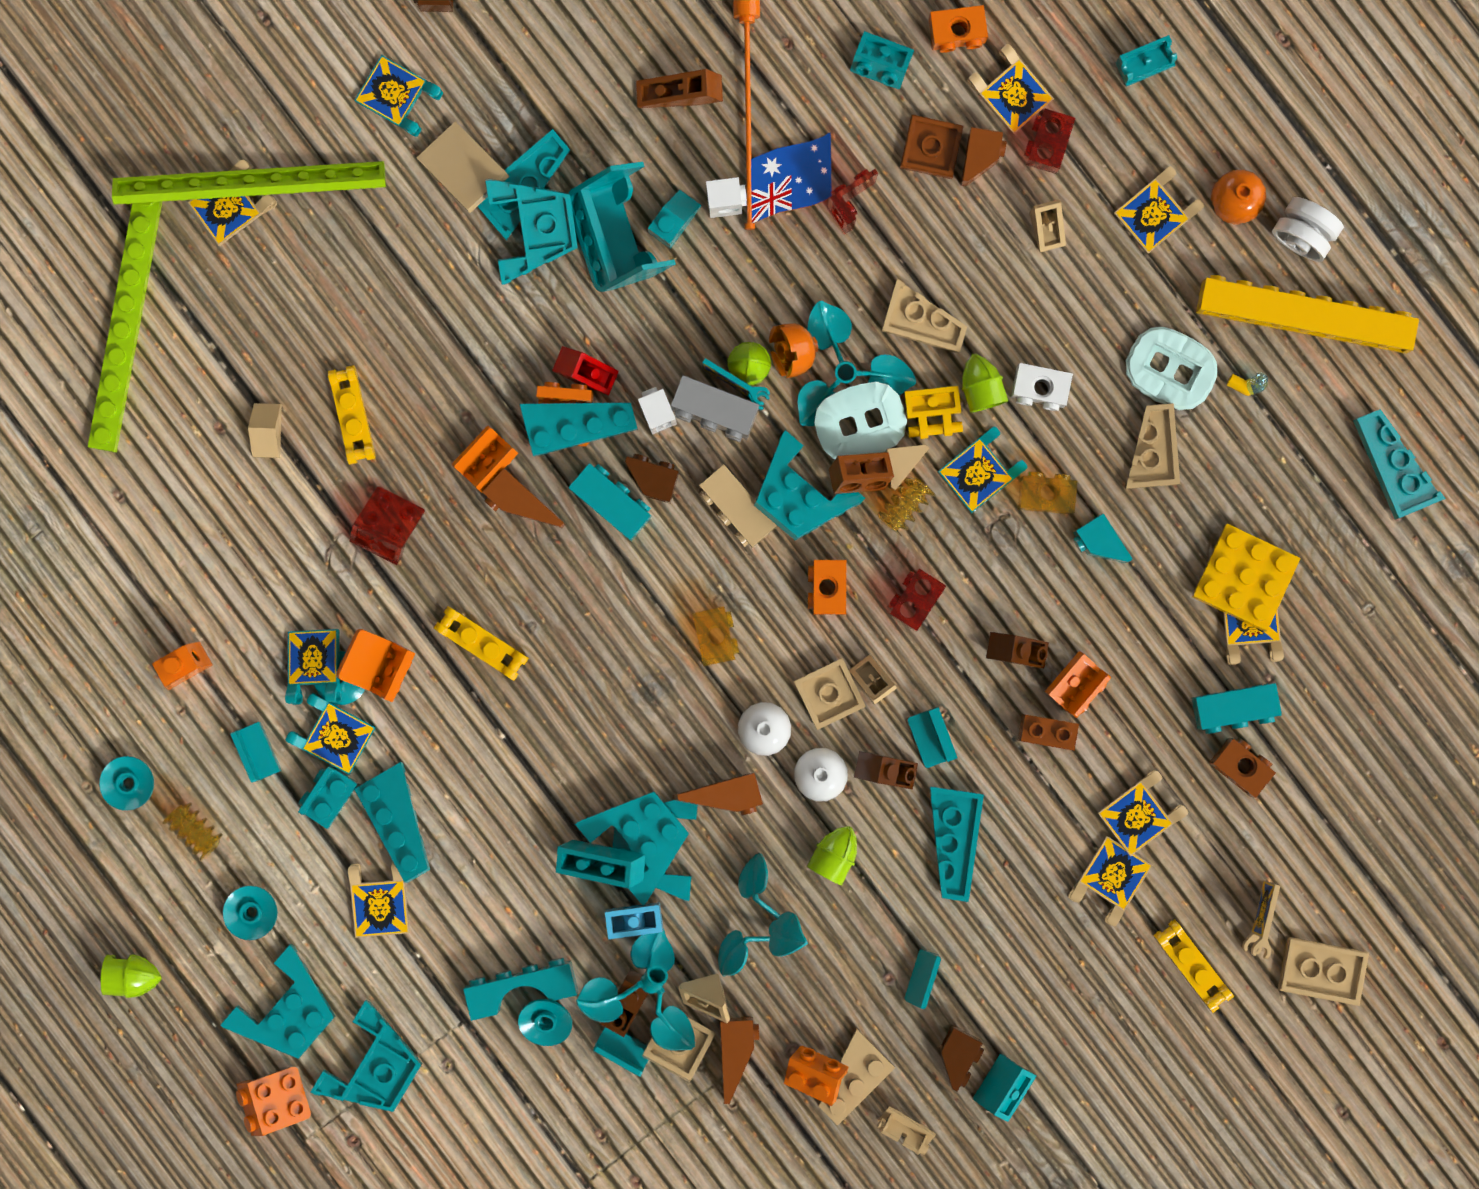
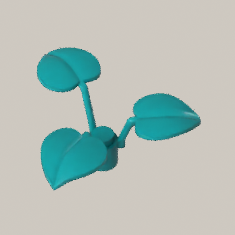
(833, 326)
(784, 932)
(601, 1000)

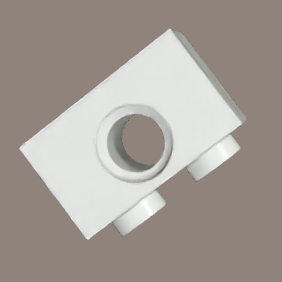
(725, 197)
(1056, 381)
(657, 410)

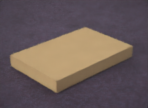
(461, 166)
(1323, 971)

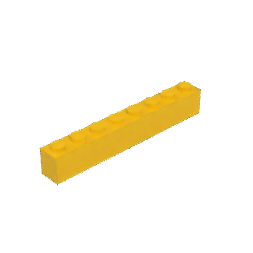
(1307, 315)

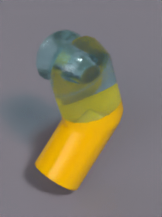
(1250, 386)

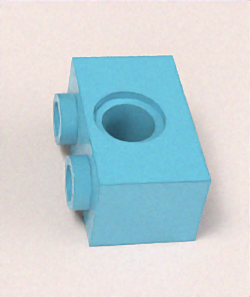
(634, 920)

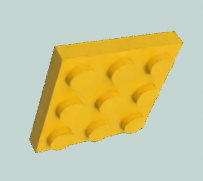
(1246, 577)

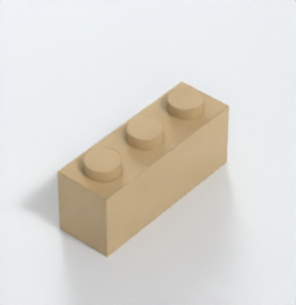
(736, 507)

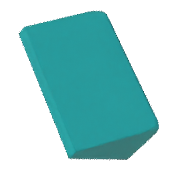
(922, 978)

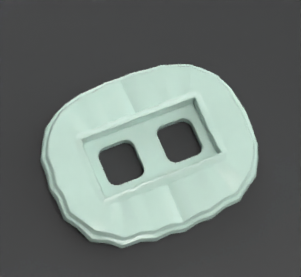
(1180, 351)
(854, 403)

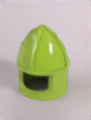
(749, 363)
(982, 384)
(835, 855)
(128, 976)

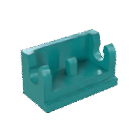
(1146, 61)

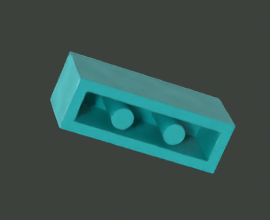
(611, 501)
(1236, 707)
(600, 863)

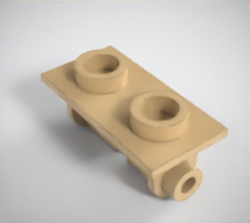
(896, 1124)

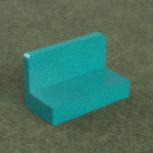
(932, 737)
(255, 752)
(621, 1050)
(1004, 1087)

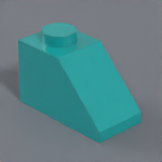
(673, 218)
(1101, 540)

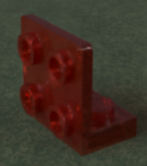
(840, 203)
(385, 525)

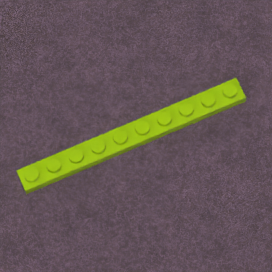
(248, 182)
(124, 326)

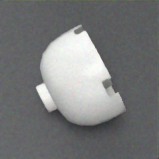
(764, 729)
(820, 774)

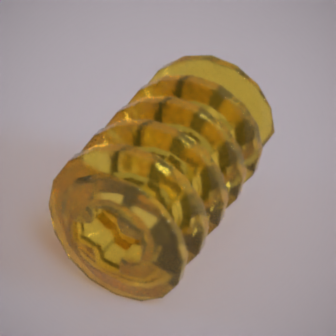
(905, 505)
(193, 830)

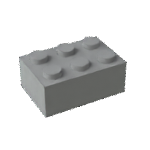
(714, 409)

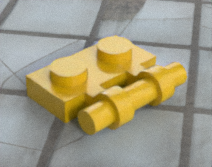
(932, 403)

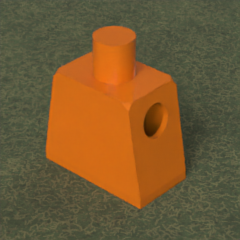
(181, 664)

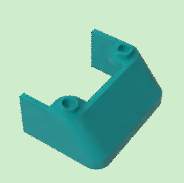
(606, 231)

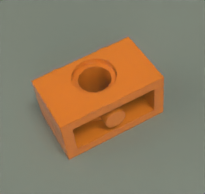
(970, 18)
(835, 572)

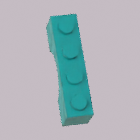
(555, 981)

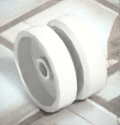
(1307, 229)

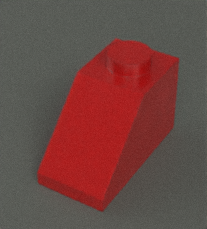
(585, 370)

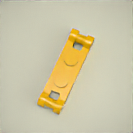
(351, 414)
(481, 643)
(1193, 966)

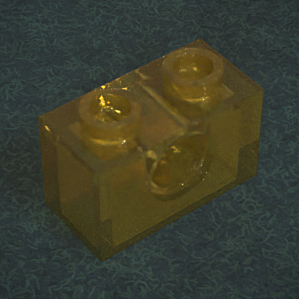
(1032, 500)
(704, 623)

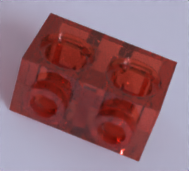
(1055, 143)
(922, 603)

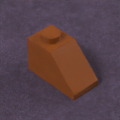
(982, 153)

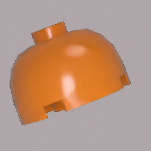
(1238, 196)
(793, 348)

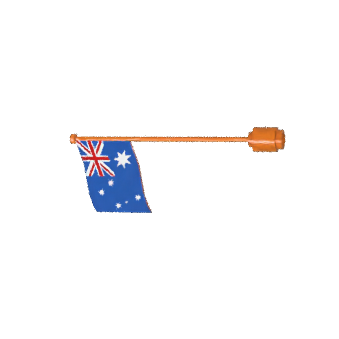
(787, 175)

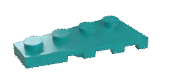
(530, 169)
(571, 424)
(1398, 473)
(393, 816)
(956, 836)

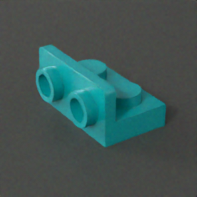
(881, 60)
(327, 796)

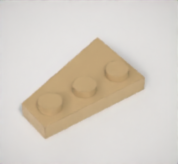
(922, 321)
(1156, 450)
(865, 1072)

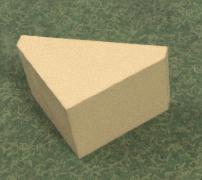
(1048, 225)
(265, 430)
(903, 461)
(872, 679)
(706, 996)

